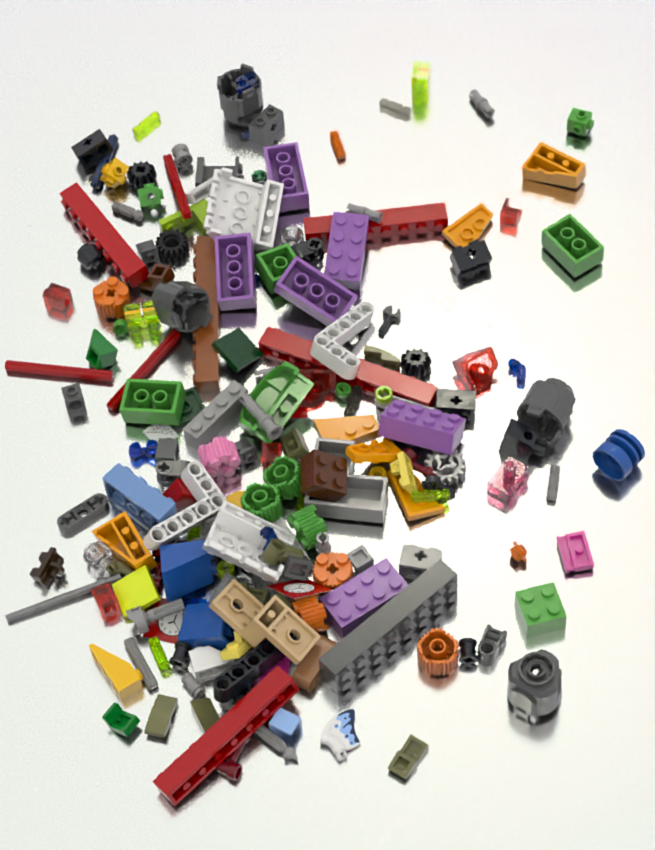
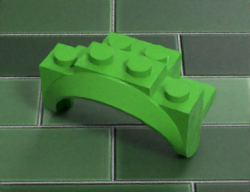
(278, 395)

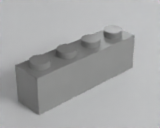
(214, 416)

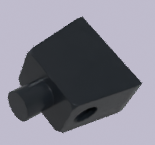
(520, 441)

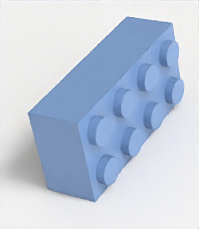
(137, 497)

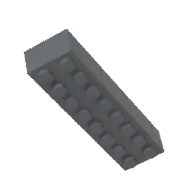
(388, 626)

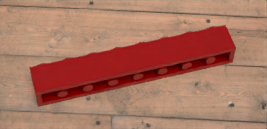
(394, 222)
(104, 234)
(225, 735)

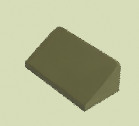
(295, 444)
(204, 712)

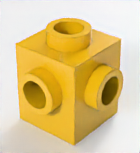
(114, 173)

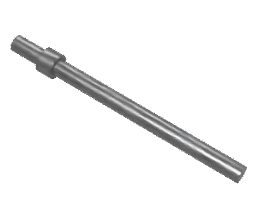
(61, 598)

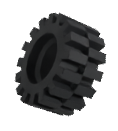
(172, 237)

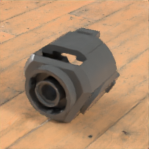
(239, 107)
(182, 305)
(547, 407)
(535, 693)

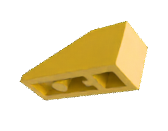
(118, 672)

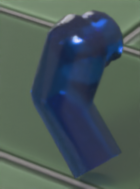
(519, 369)
(268, 533)

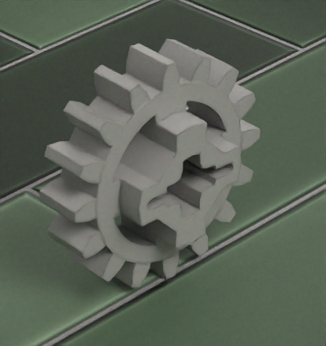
(445, 466)

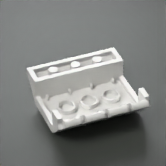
(243, 208)
(238, 541)

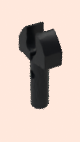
(389, 318)
(434, 483)

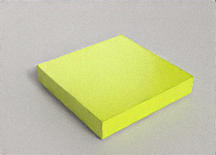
(136, 590)

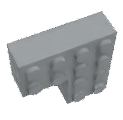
(365, 494)

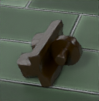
(49, 567)

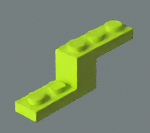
(176, 221)

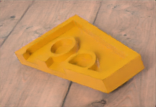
(469, 226)
(347, 428)
(374, 452)
(414, 510)

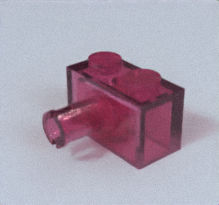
(507, 480)

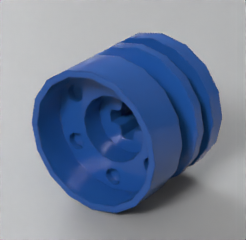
(618, 454)

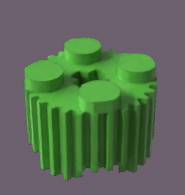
(285, 475)
(262, 501)
(307, 526)

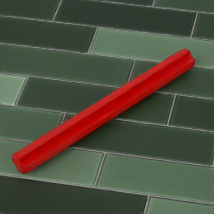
(177, 186)
(146, 366)
(59, 370)

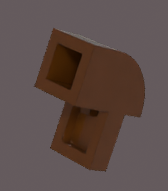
(158, 274)

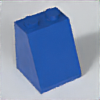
(185, 568)
(204, 628)

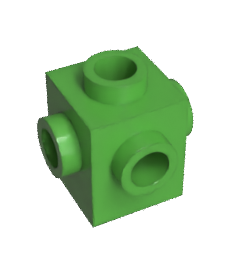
(579, 121)
(143, 196)

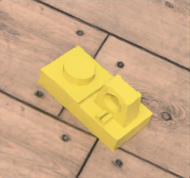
(404, 467)
(235, 649)

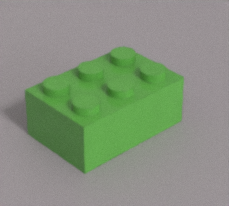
(572, 245)
(152, 402)

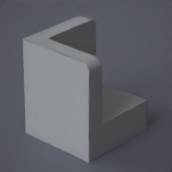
(360, 559)

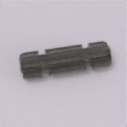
(394, 107)
(353, 401)

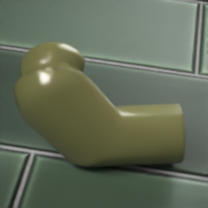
(119, 567)

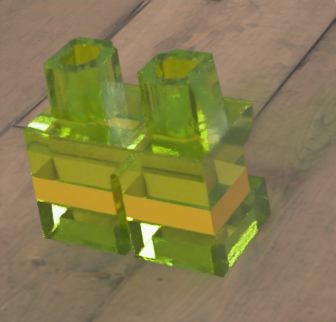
(420, 82)
(137, 322)

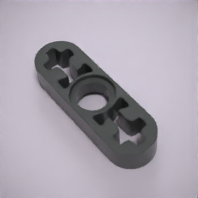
(80, 521)

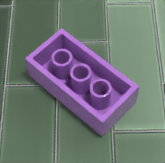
(285, 166)
(347, 248)
(235, 271)
(314, 292)
(422, 426)
(362, 596)

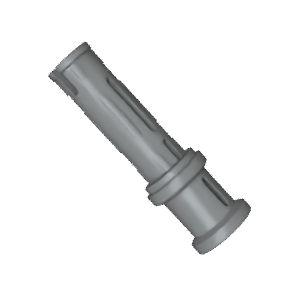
(265, 421)

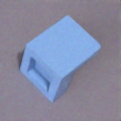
(284, 722)

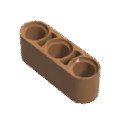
(308, 671)

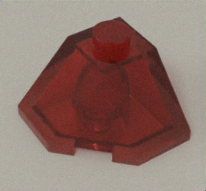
(476, 369)
(324, 383)

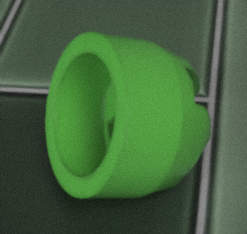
(120, 327)
(345, 390)

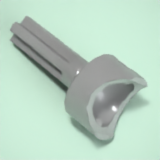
(143, 618)

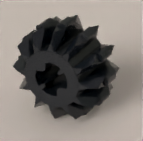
(141, 174)
(415, 362)

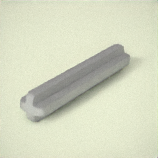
(140, 663)

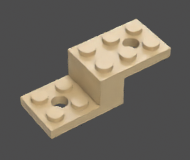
(270, 621)

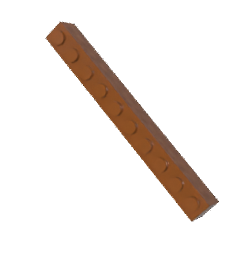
(207, 358)

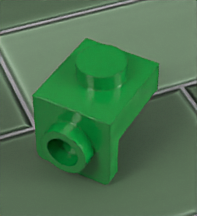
(120, 720)

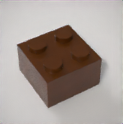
(323, 476)

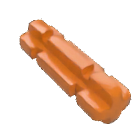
(337, 145)

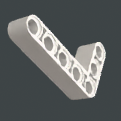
(328, 343)
(204, 504)

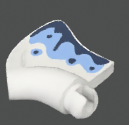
(340, 734)

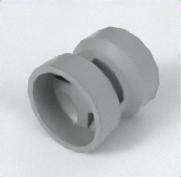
(182, 155)

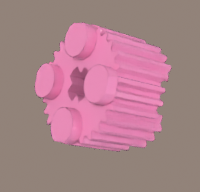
(219, 457)

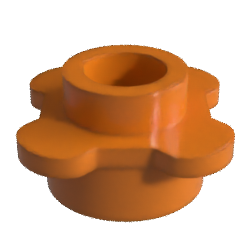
(518, 552)

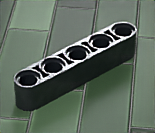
(246, 671)

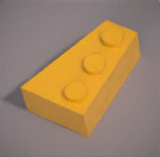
(553, 167)
(125, 542)

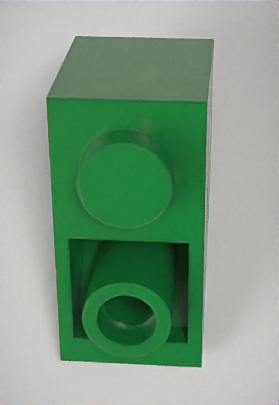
(100, 351)

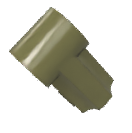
(278, 552)

